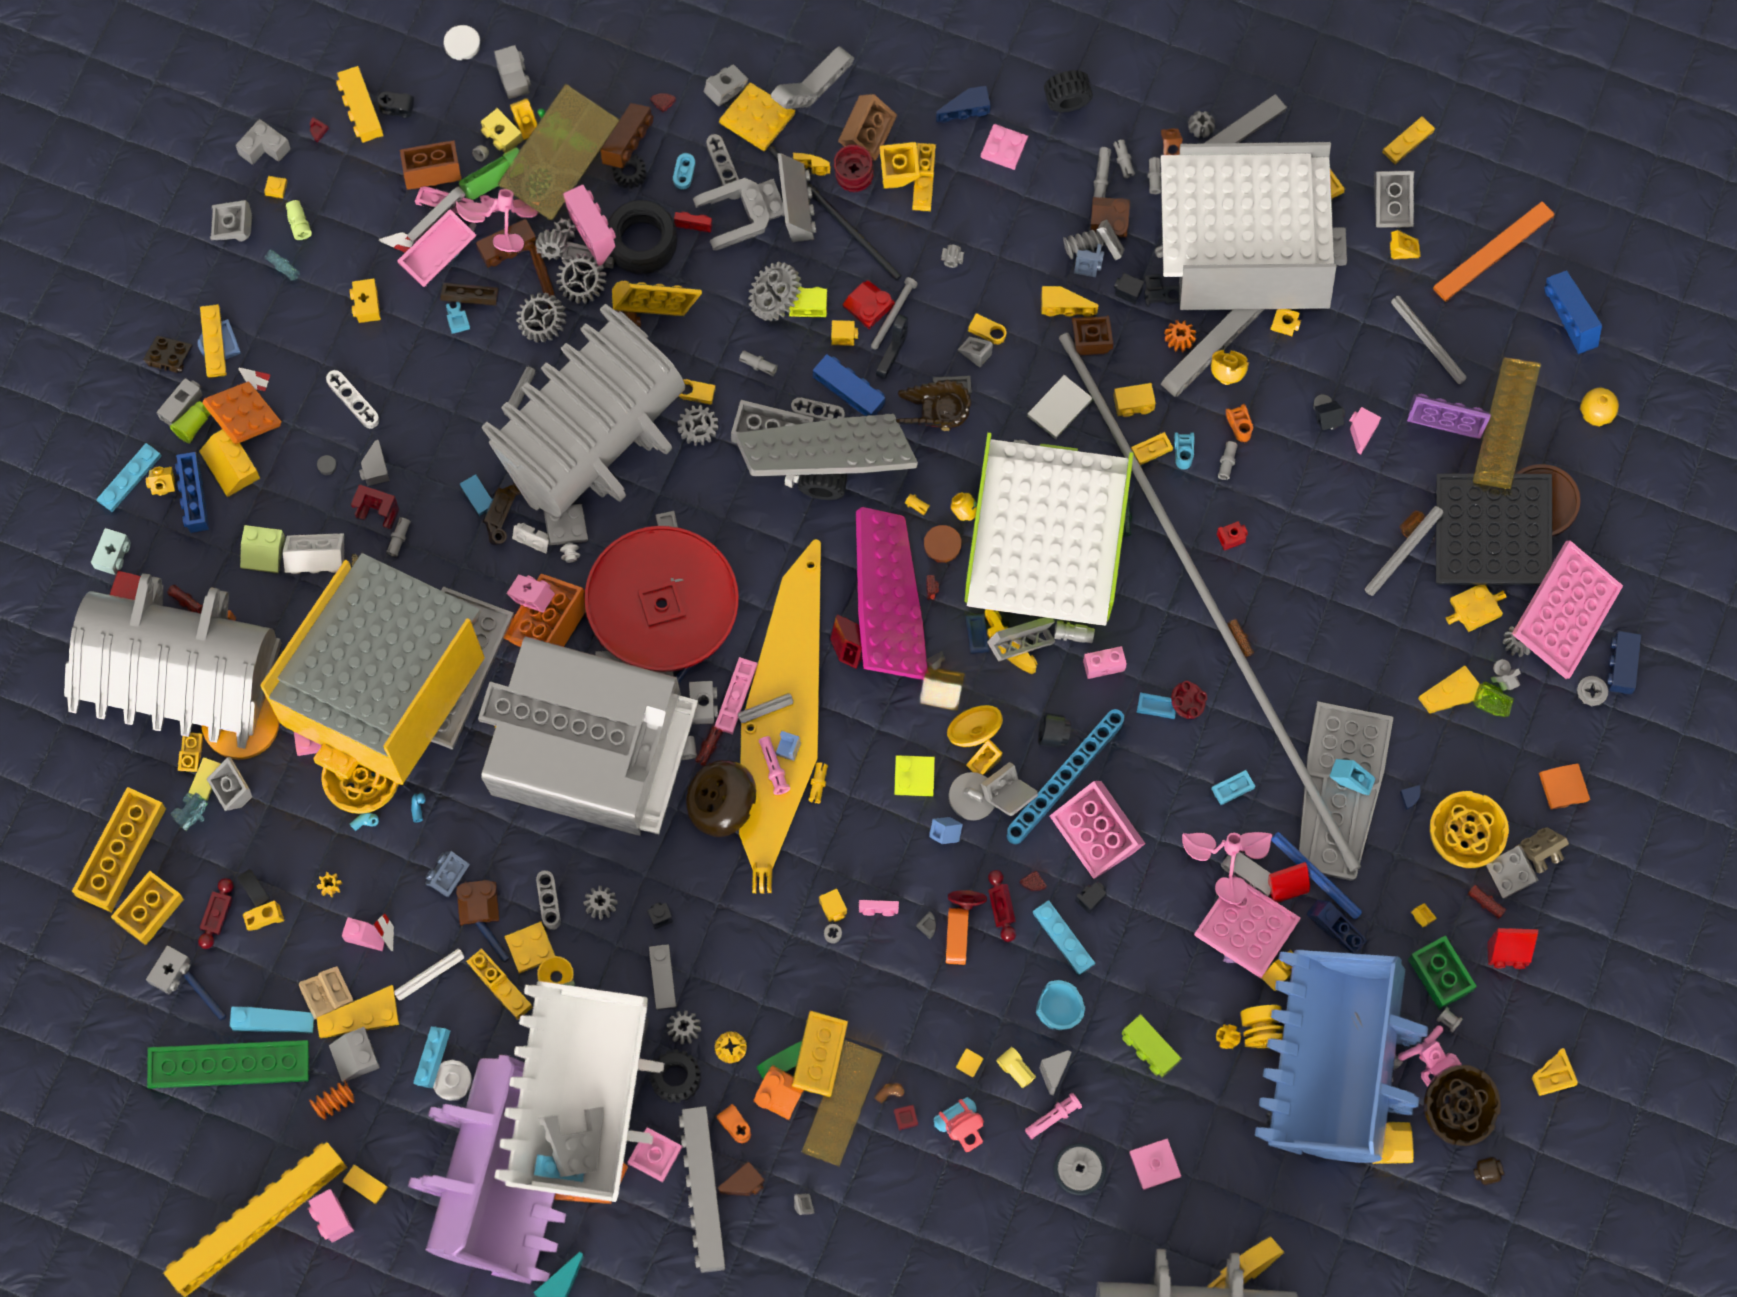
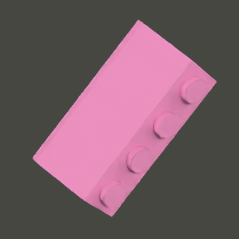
(590, 223)

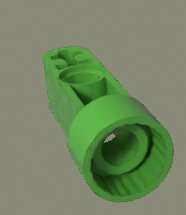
(488, 176)

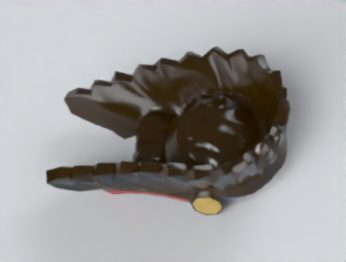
(943, 404)

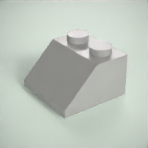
(229, 786)
(354, 1054)

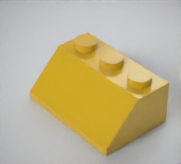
(228, 463)

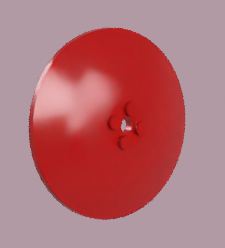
(637, 574)

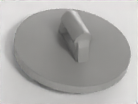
(968, 797)

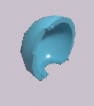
(1060, 1005)

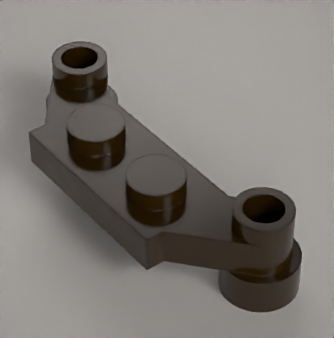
(498, 512)

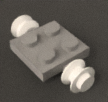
(566, 530)

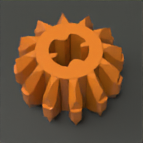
(1182, 341)

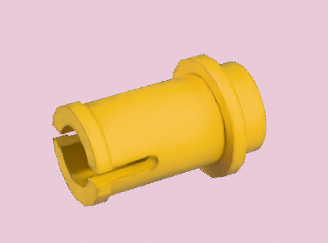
(915, 503)

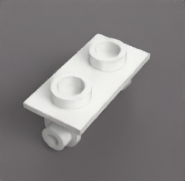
(525, 535)

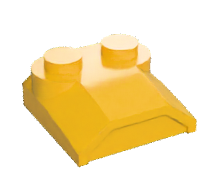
(1397, 1143)

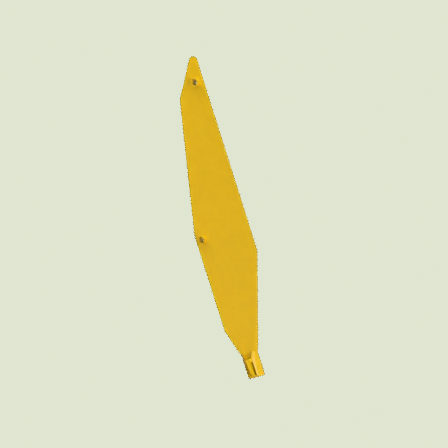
(785, 666)

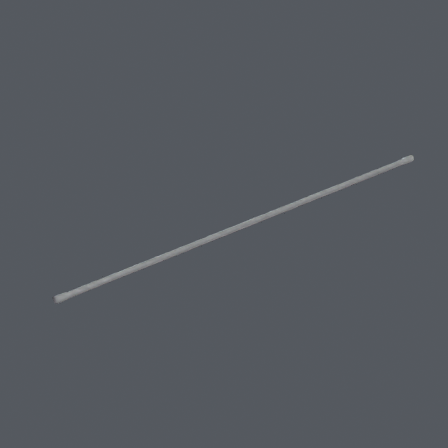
(1348, 855)

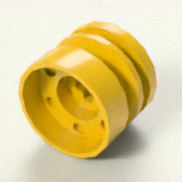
(1262, 1026)

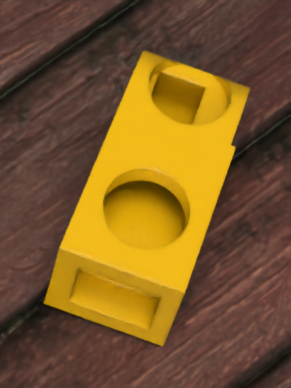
(263, 916)

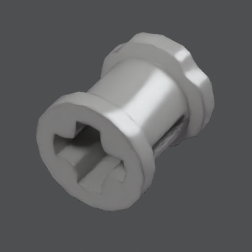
(1449, 1019)

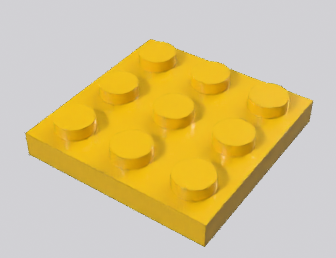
(756, 117)

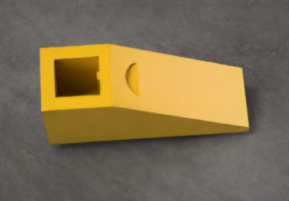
(1062, 301)

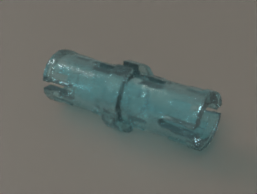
(282, 264)

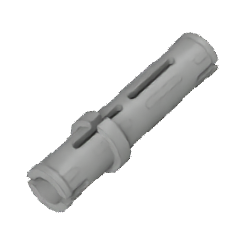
(1102, 172)

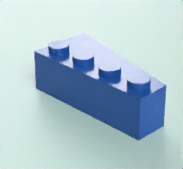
(1574, 312)

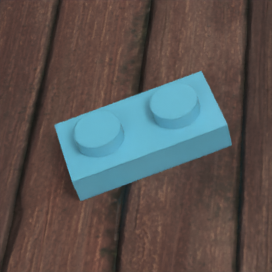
(1233, 787)

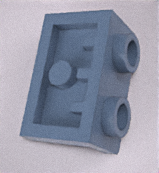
(1088, 262)
(446, 873)

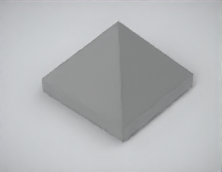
(803, 1204)

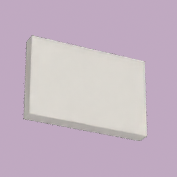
(1059, 407)

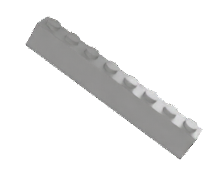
(703, 1189)

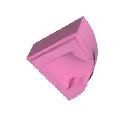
(488, 201)

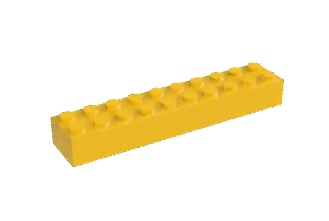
(255, 1219)

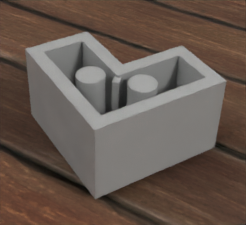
(511, 70)
(262, 139)

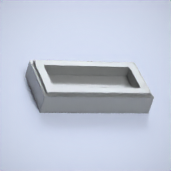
(1111, 239)

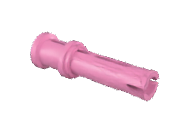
(776, 773)
(1060, 1111)

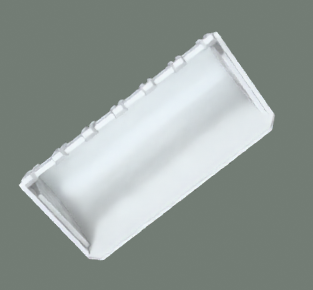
(577, 1059)

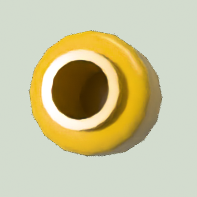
(964, 506)

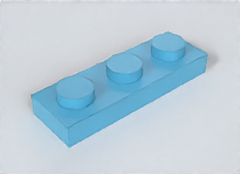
(431, 1057)
(547, 1167)

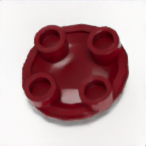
(1188, 700)

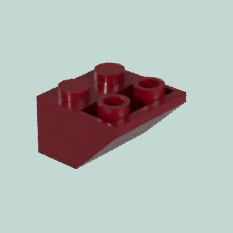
(847, 641)

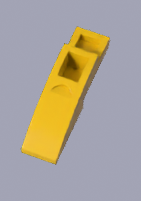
(924, 184)
(1023, 661)
(499, 984)
(1253, 1261)

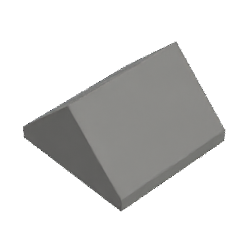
(1053, 1069)

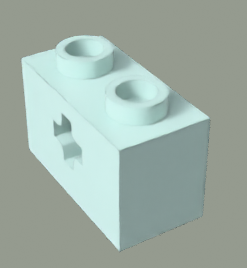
(108, 543)

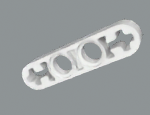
(352, 399)

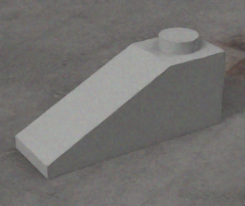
(662, 977)

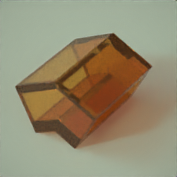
(1411, 523)

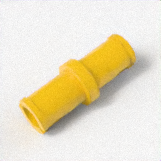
(818, 782)

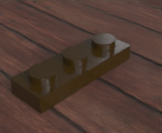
(469, 294)

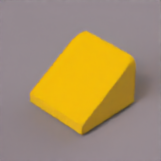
(969, 1063)

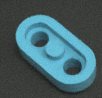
(684, 172)

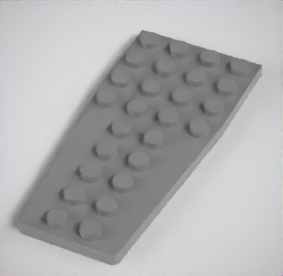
(828, 447)
(1343, 735)

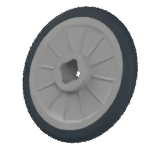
(1074, 1181)

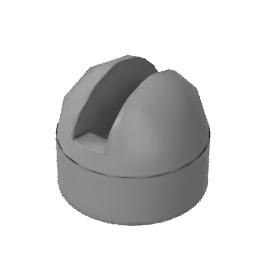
(478, 151)

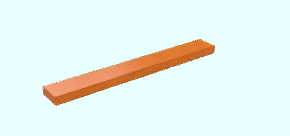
(1493, 251)

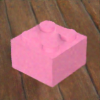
(330, 1215)

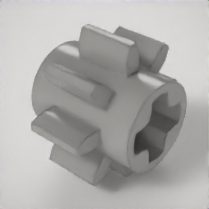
(566, 227)
(952, 256)

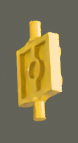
(1476, 607)

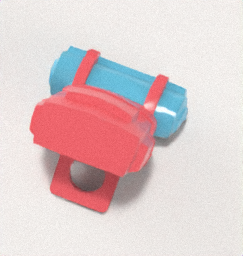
(960, 1122)

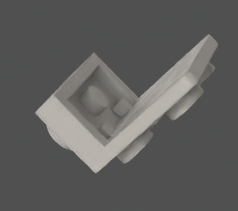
(1007, 791)

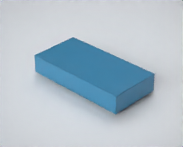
(476, 494)
(1155, 706)

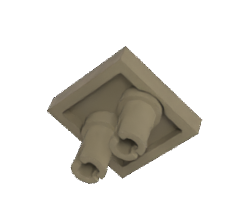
(1542, 845)

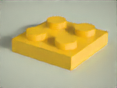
(529, 947)

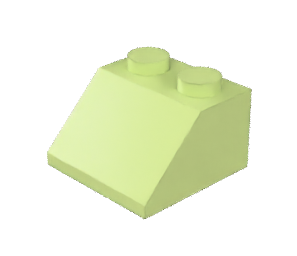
(261, 549)

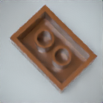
(430, 165)

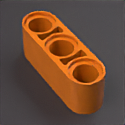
(957, 936)

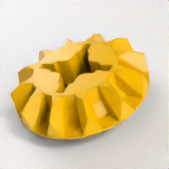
(738, 1052)

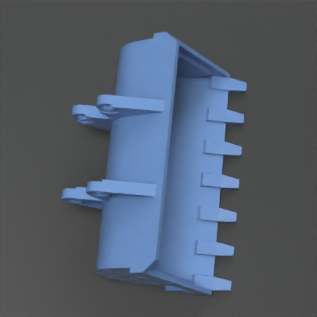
(1330, 1074)

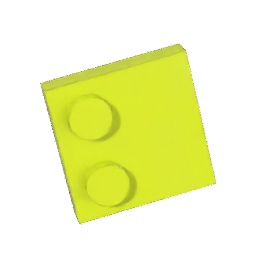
(914, 776)

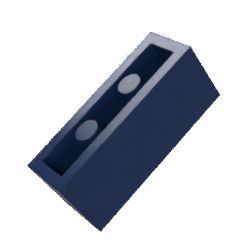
(1624, 662)

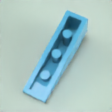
(270, 1020)

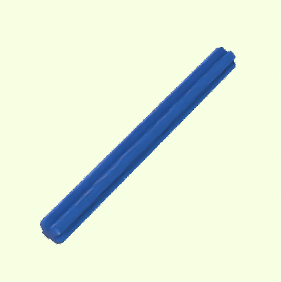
(1317, 876)

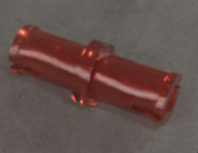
(184, 599)
(708, 746)
(1486, 901)

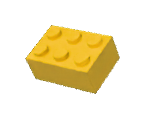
(147, 907)

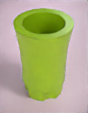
(190, 422)

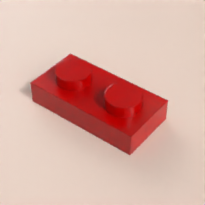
(693, 222)

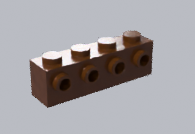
(626, 135)

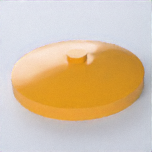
(262, 738)

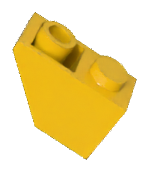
(1277, 972)

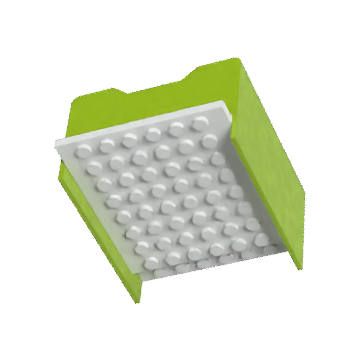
(1048, 531)

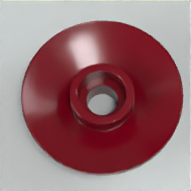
(967, 898)

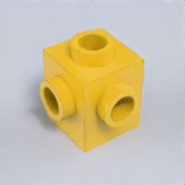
(161, 480)

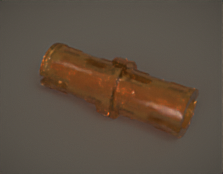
(1240, 637)

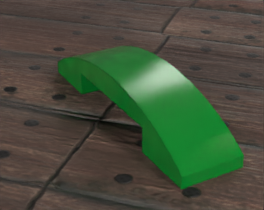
(784, 1060)

